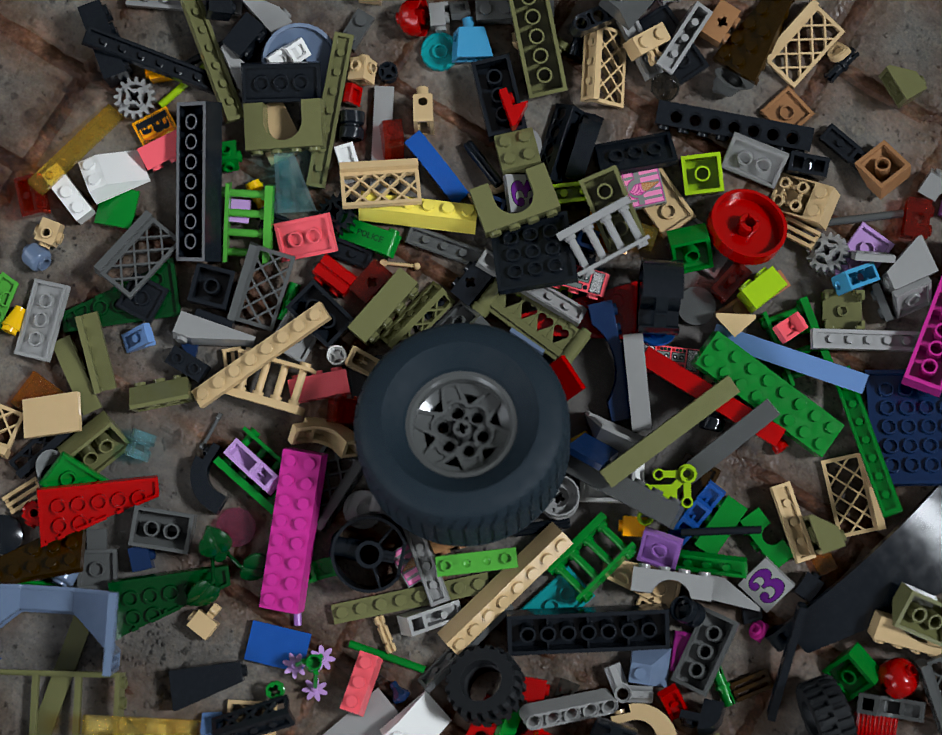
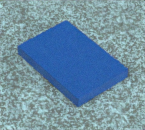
(273, 643)

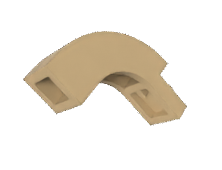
(319, 431)
(642, 711)

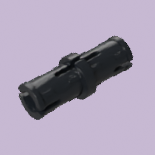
(841, 66)

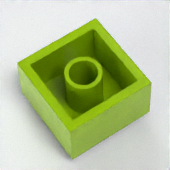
(702, 174)
(764, 287)

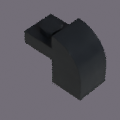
(708, 720)

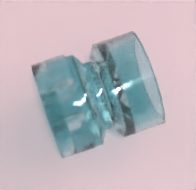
(142, 438)

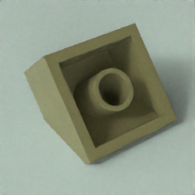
(902, 84)

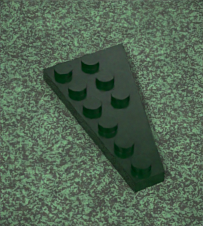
(114, 316)
(158, 595)

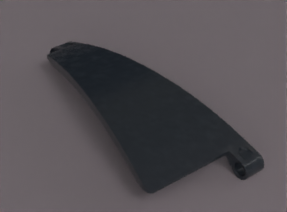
(905, 555)

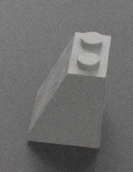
(910, 266)

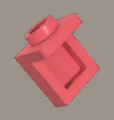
(790, 327)

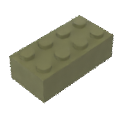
(602, 190)
(383, 307)

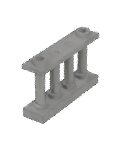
(603, 216)

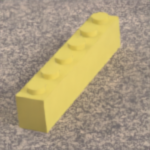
(429, 215)

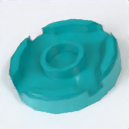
(437, 51)

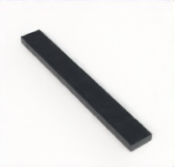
(147, 58)

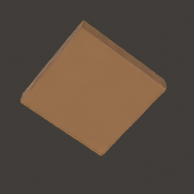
(787, 108)

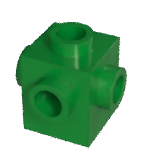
(230, 156)

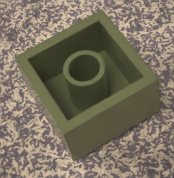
(517, 151)

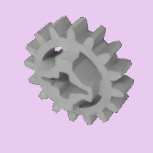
(141, 93)
(835, 258)

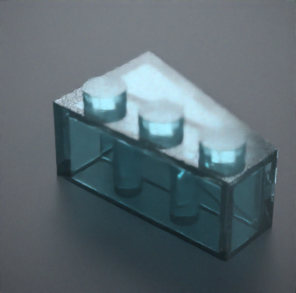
(290, 187)

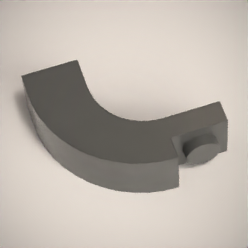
(890, 707)

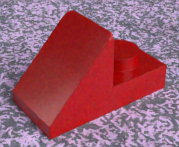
(513, 112)
(672, 701)

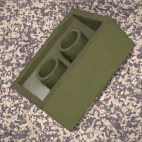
(160, 393)
(97, 443)
(823, 534)
(918, 613)

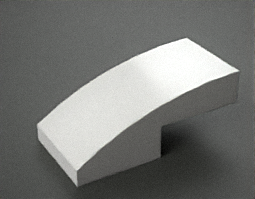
(292, 52)

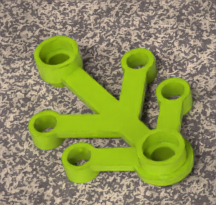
(671, 489)

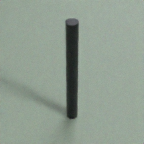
(720, 531)

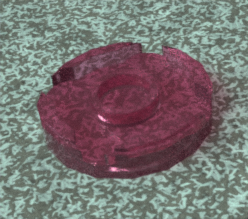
(238, 525)

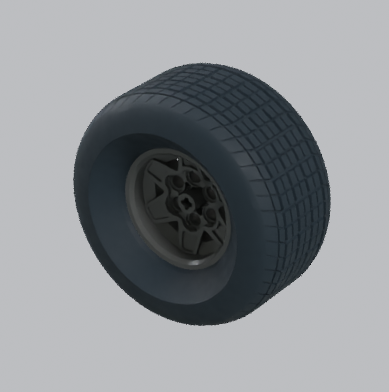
(446, 370)

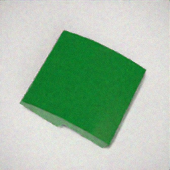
(119, 210)

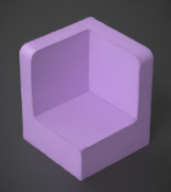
(240, 204)

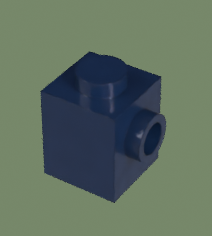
(141, 558)

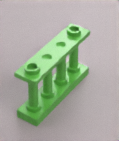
(266, 214)
(476, 562)

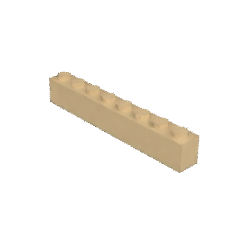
(504, 588)

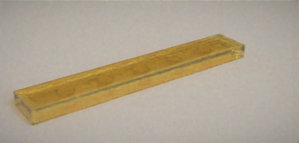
(75, 149)
(138, 726)

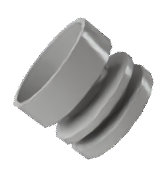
(568, 507)

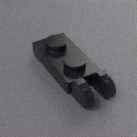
(841, 144)

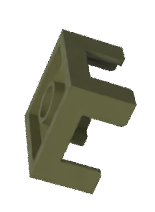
(842, 310)

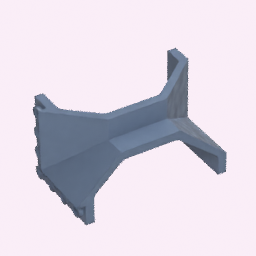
(91, 606)

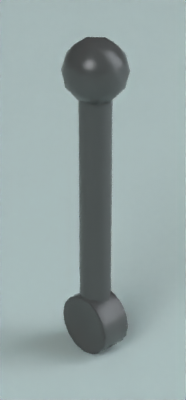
(202, 446)

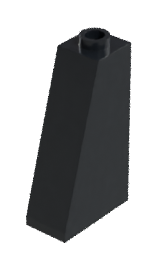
(200, 682)

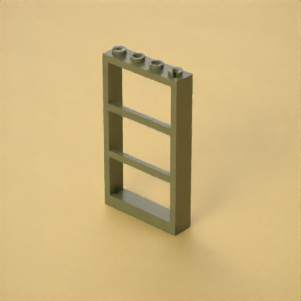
(120, 700)

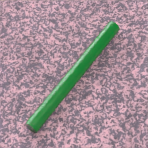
(388, 657)

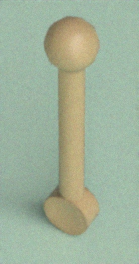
(384, 262)

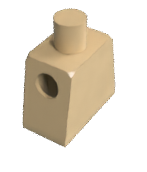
(423, 111)

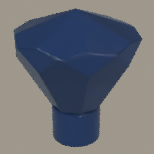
(399, 693)

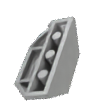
(611, 433)

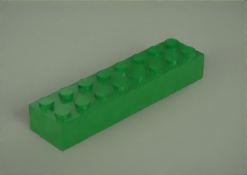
(800, 416)

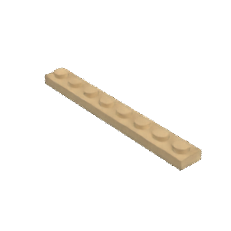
(261, 355)

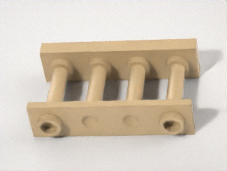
(274, 401)

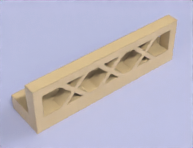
(792, 522)

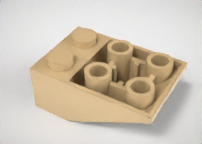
(805, 200)

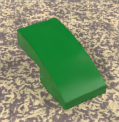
(321, 569)

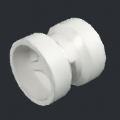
(336, 352)

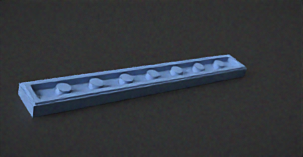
(798, 361)

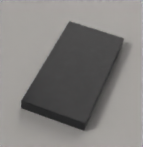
(693, 61)
(280, 81)
(637, 153)

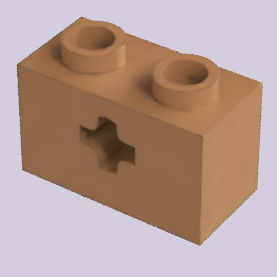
(723, 13)

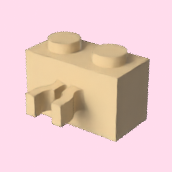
(647, 43)

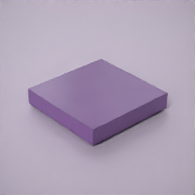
(659, 548)

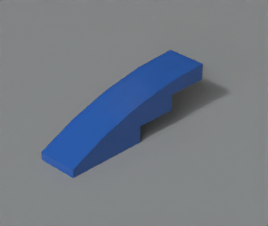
(436, 167)
(701, 508)

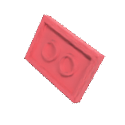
(306, 236)

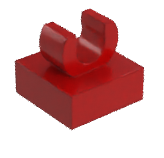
(352, 94)

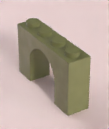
(310, 135)
(496, 221)

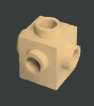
(362, 70)
(49, 233)

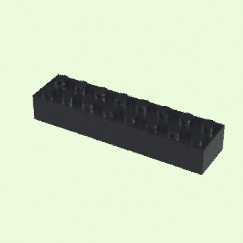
(198, 181)
(587, 629)

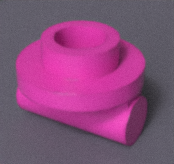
(758, 630)

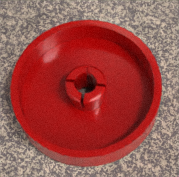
(747, 226)

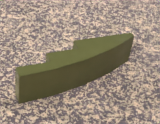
(76, 374)

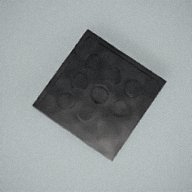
(534, 256)

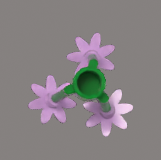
(312, 664)

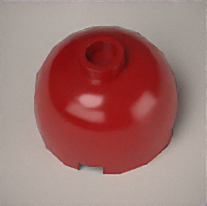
(412, 17)
(899, 677)

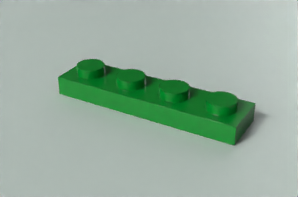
(713, 563)

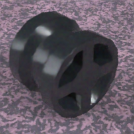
(385, 69)

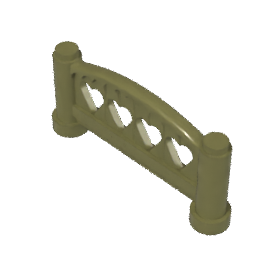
(496, 304)

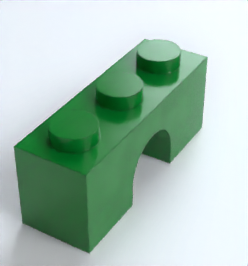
(779, 552)

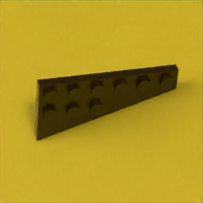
(754, 40)
(36, 563)

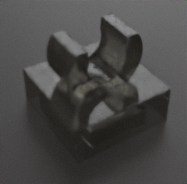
(566, 688)

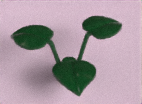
(216, 545)

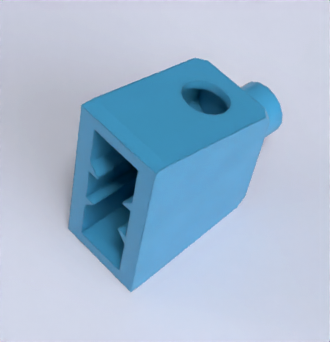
(470, 43)
(848, 280)

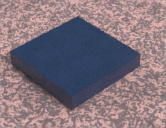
(592, 451)

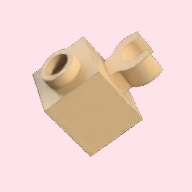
(203, 622)

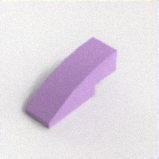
(252, 466)

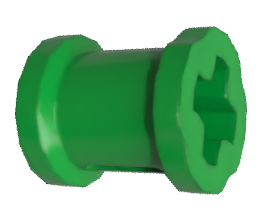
(269, 692)

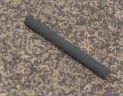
(866, 217)

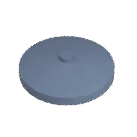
(315, 39)

